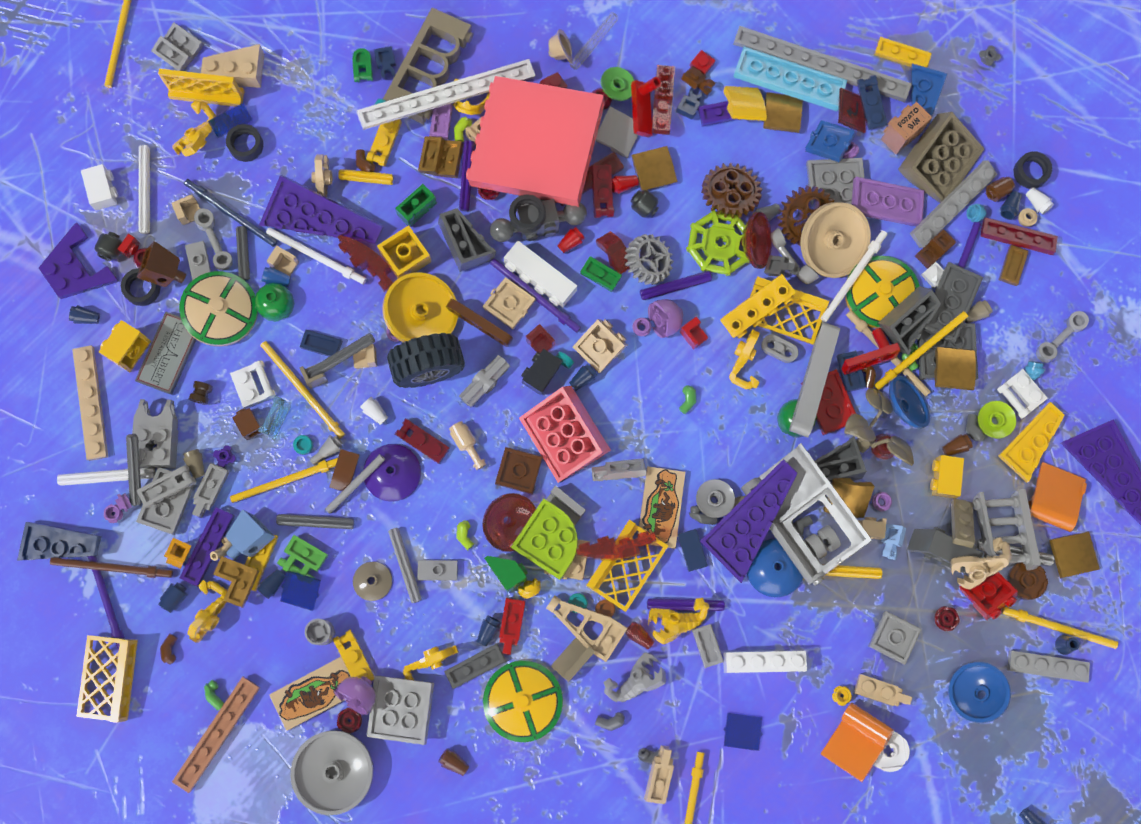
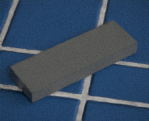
(475, 666)

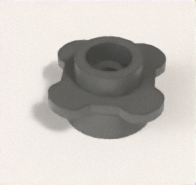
(986, 59)

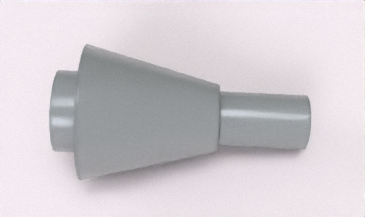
(330, 447)

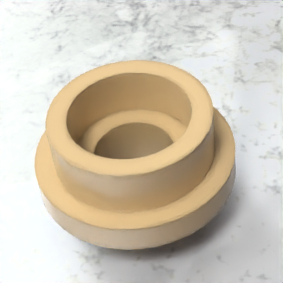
(1027, 222)

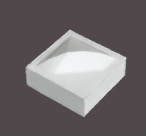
(933, 274)

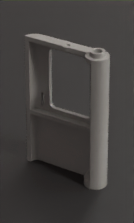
(805, 491)

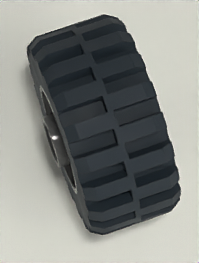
(425, 360)

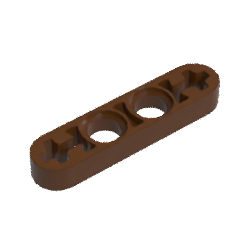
(479, 322)

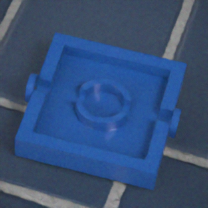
(830, 141)

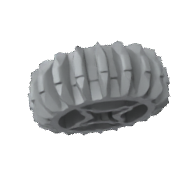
(653, 262)

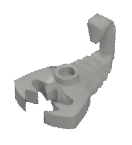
(638, 682)

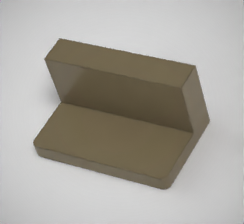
(572, 659)

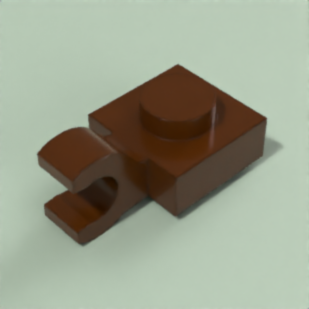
(696, 79)

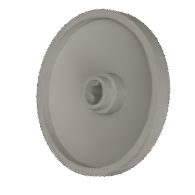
(331, 772)

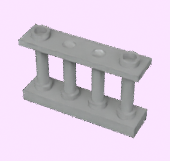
(1022, 519)

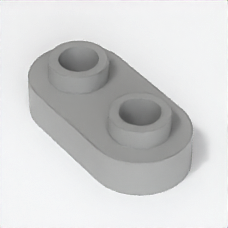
(780, 346)

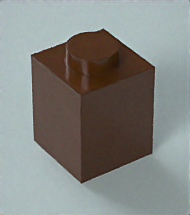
(247, 423)

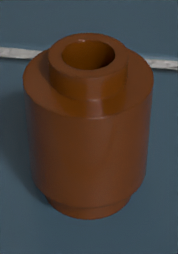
(1000, 188)

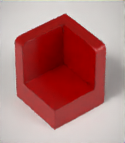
(693, 333)

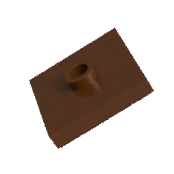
(518, 470)

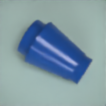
(272, 275)

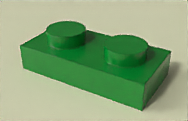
(600, 274)

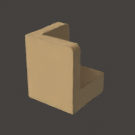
(186, 209)
(282, 260)
(365, 358)

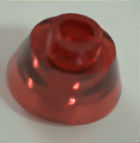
(881, 451)

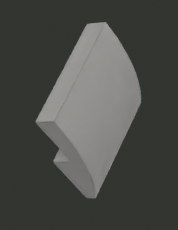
(177, 47)
(617, 132)

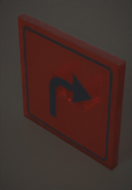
(851, 111)

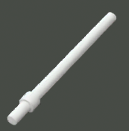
(873, 249)
(347, 272)

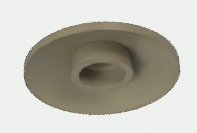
(382, 582)

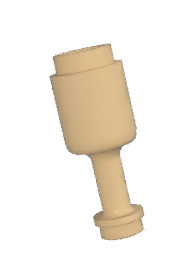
(465, 442)

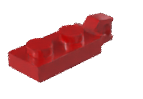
(511, 623)

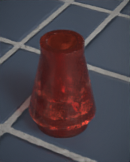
(639, 635)

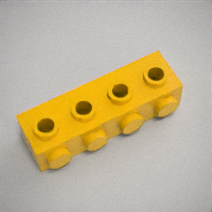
(758, 305)

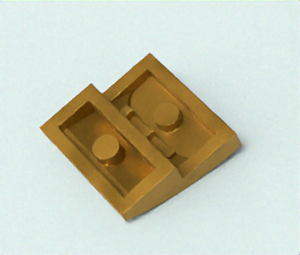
(783, 112)
(440, 157)
(654, 168)
(955, 368)
(854, 494)
(1074, 554)

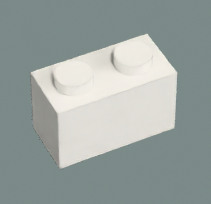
(99, 187)

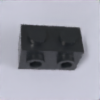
(541, 372)

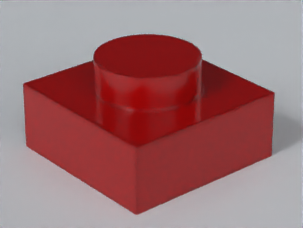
(702, 62)
(129, 246)

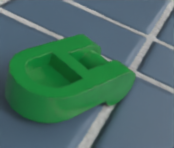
(362, 59)

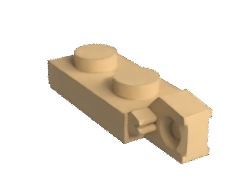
(880, 691)
(660, 777)

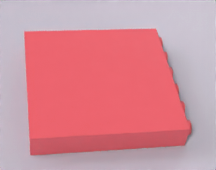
(536, 140)

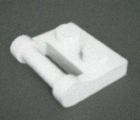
(247, 387)
(1026, 390)

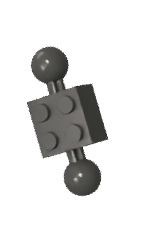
(503, 230)

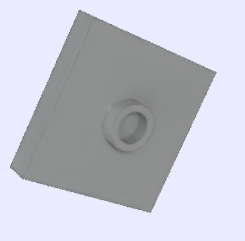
(894, 637)

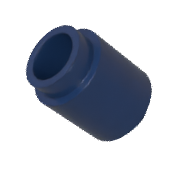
(173, 597)

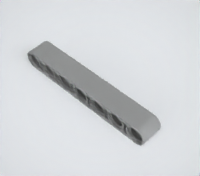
(814, 379)

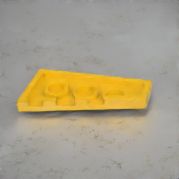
(1029, 445)

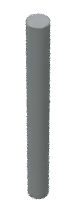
(355, 483)

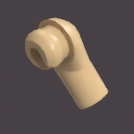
(216, 555)

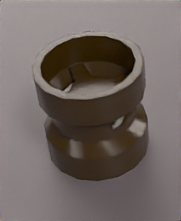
(200, 392)

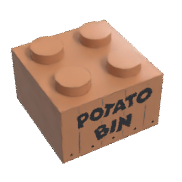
(905, 127)

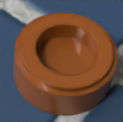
(605, 607)

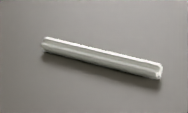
(144, 189)
(102, 476)

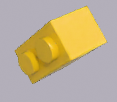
(947, 476)

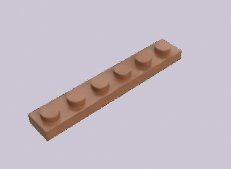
(216, 735)

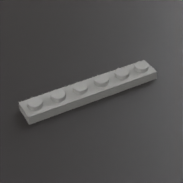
(953, 204)

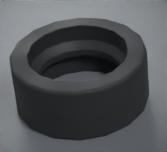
(241, 129)
(1042, 160)
(527, 199)
(125, 285)

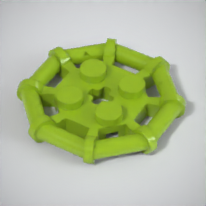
(711, 248)

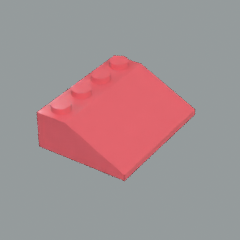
(564, 433)

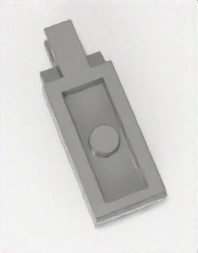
(619, 470)
(209, 489)

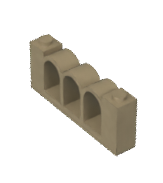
(442, 26)

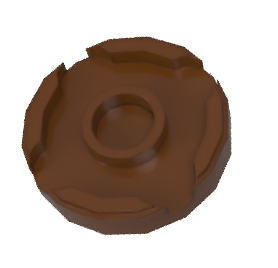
(1028, 583)

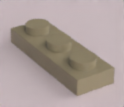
(962, 523)

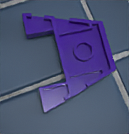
(67, 273)

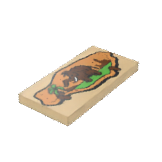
(662, 504)
(310, 694)

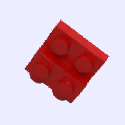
(991, 595)

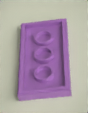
(888, 201)

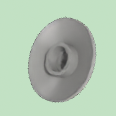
(722, 492)

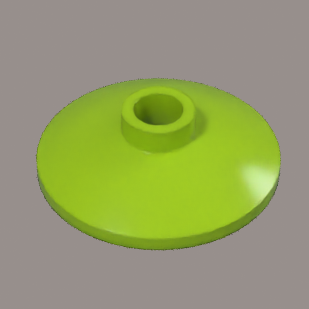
(1002, 413)

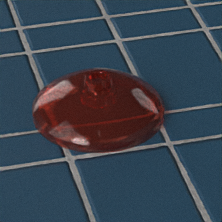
(757, 240)
(501, 533)

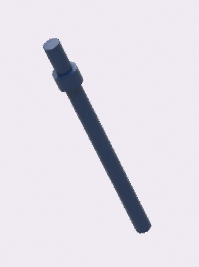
(203, 193)

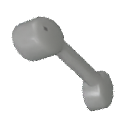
(222, 259)
(805, 274)
(1075, 323)

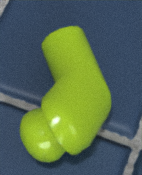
(463, 123)
(461, 534)

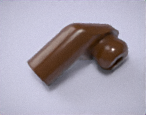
(362, 163)
(165, 649)

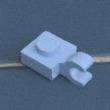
(893, 537)

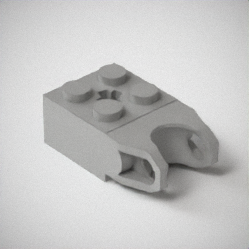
(159, 431)

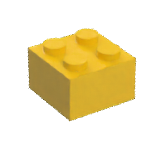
(404, 252)
(124, 346)

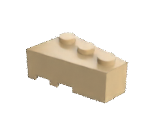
(242, 64)

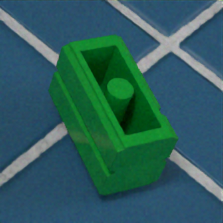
(416, 205)

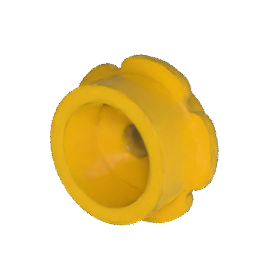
(842, 700)

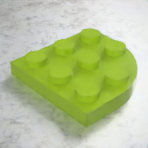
(548, 539)

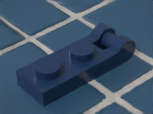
(872, 103)

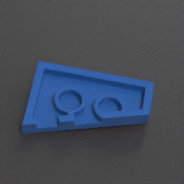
(926, 87)

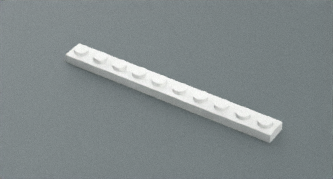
(441, 95)

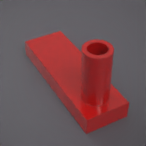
(642, 105)
(884, 353)

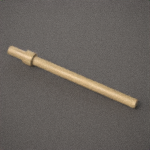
(862, 327)

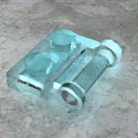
(275, 418)

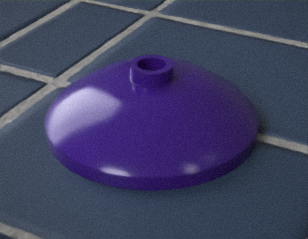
(404, 478)

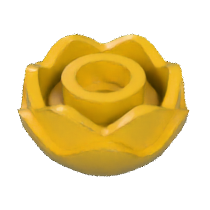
(529, 588)

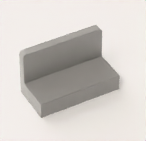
(566, 504)

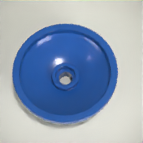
(909, 402)
(769, 580)
(972, 680)

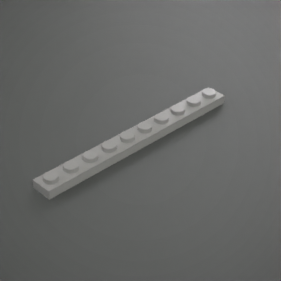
(821, 62)

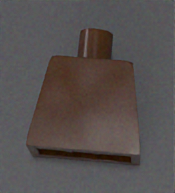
(160, 266)

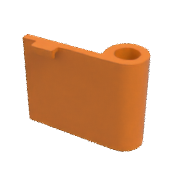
(1057, 497)
(857, 742)

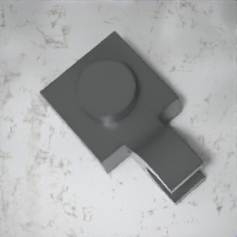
(779, 265)

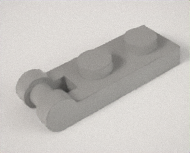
(165, 486)

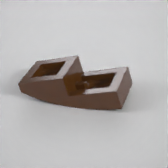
(935, 249)
(344, 470)

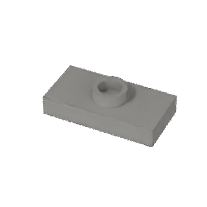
(197, 259)
(437, 570)
(707, 646)

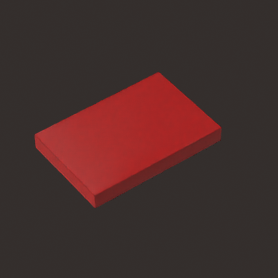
(834, 405)

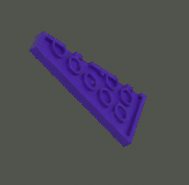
(309, 212)
(1110, 462)
(744, 528)

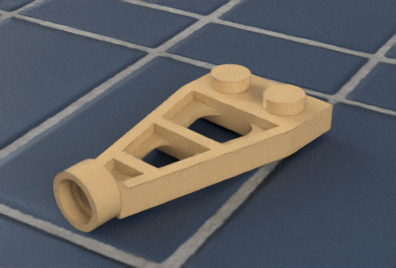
(608, 638)

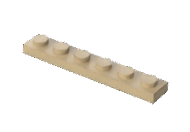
(90, 403)

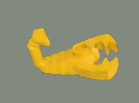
(195, 137)
(745, 352)
(207, 618)
(677, 623)
(432, 659)

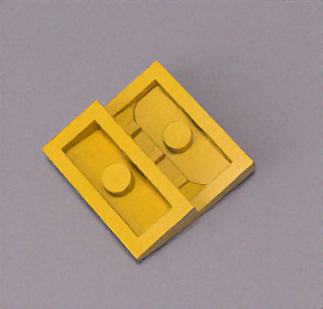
(745, 103)

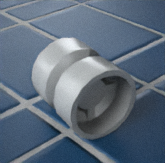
(820, 548)
(319, 632)

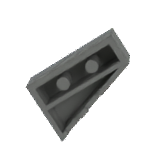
(464, 242)
(909, 318)
(843, 462)
(939, 546)

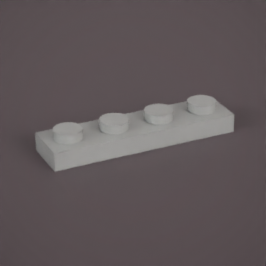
(1048, 666)

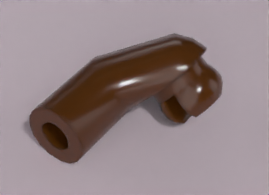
(870, 376)

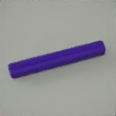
(465, 190)
(675, 285)
(683, 604)

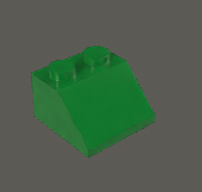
(508, 572)

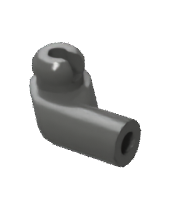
(973, 430)
(701, 518)
(802, 523)
(612, 723)
(647, 755)

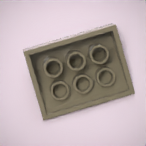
(941, 157)

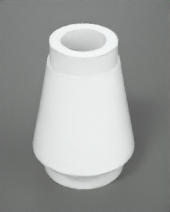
(1039, 200)
(374, 410)

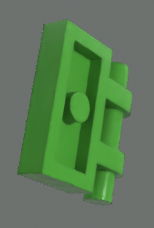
(305, 553)

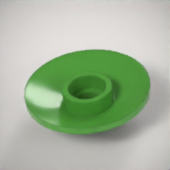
(620, 78)

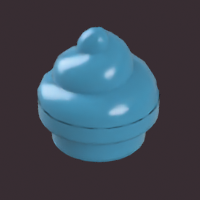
(976, 212)
(1034, 369)

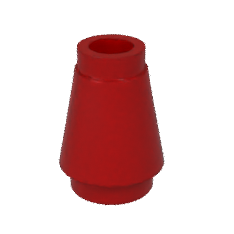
(623, 183)
(570, 240)

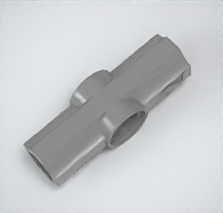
(484, 381)

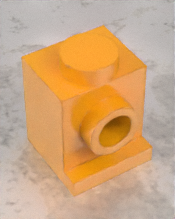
(177, 553)

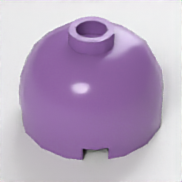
(666, 317)
(357, 694)

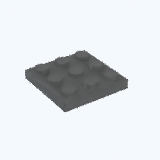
(927, 361)

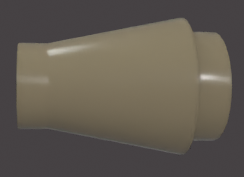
(979, 311)
(195, 463)

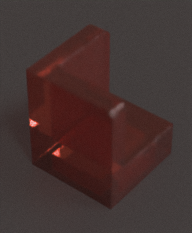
(540, 339)

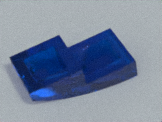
(227, 120)

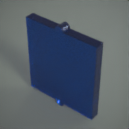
(300, 590)
(742, 731)

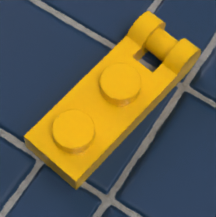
(384, 142)
(353, 656)

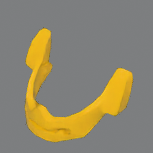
(467, 108)

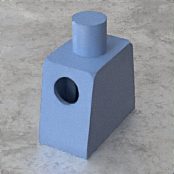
(247, 536)

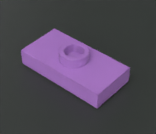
(441, 121)

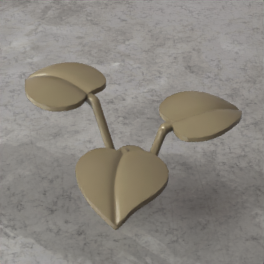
(858, 427)

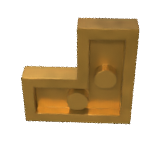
(241, 579)

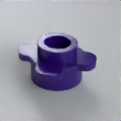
(230, 458)

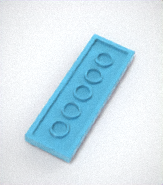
(789, 78)

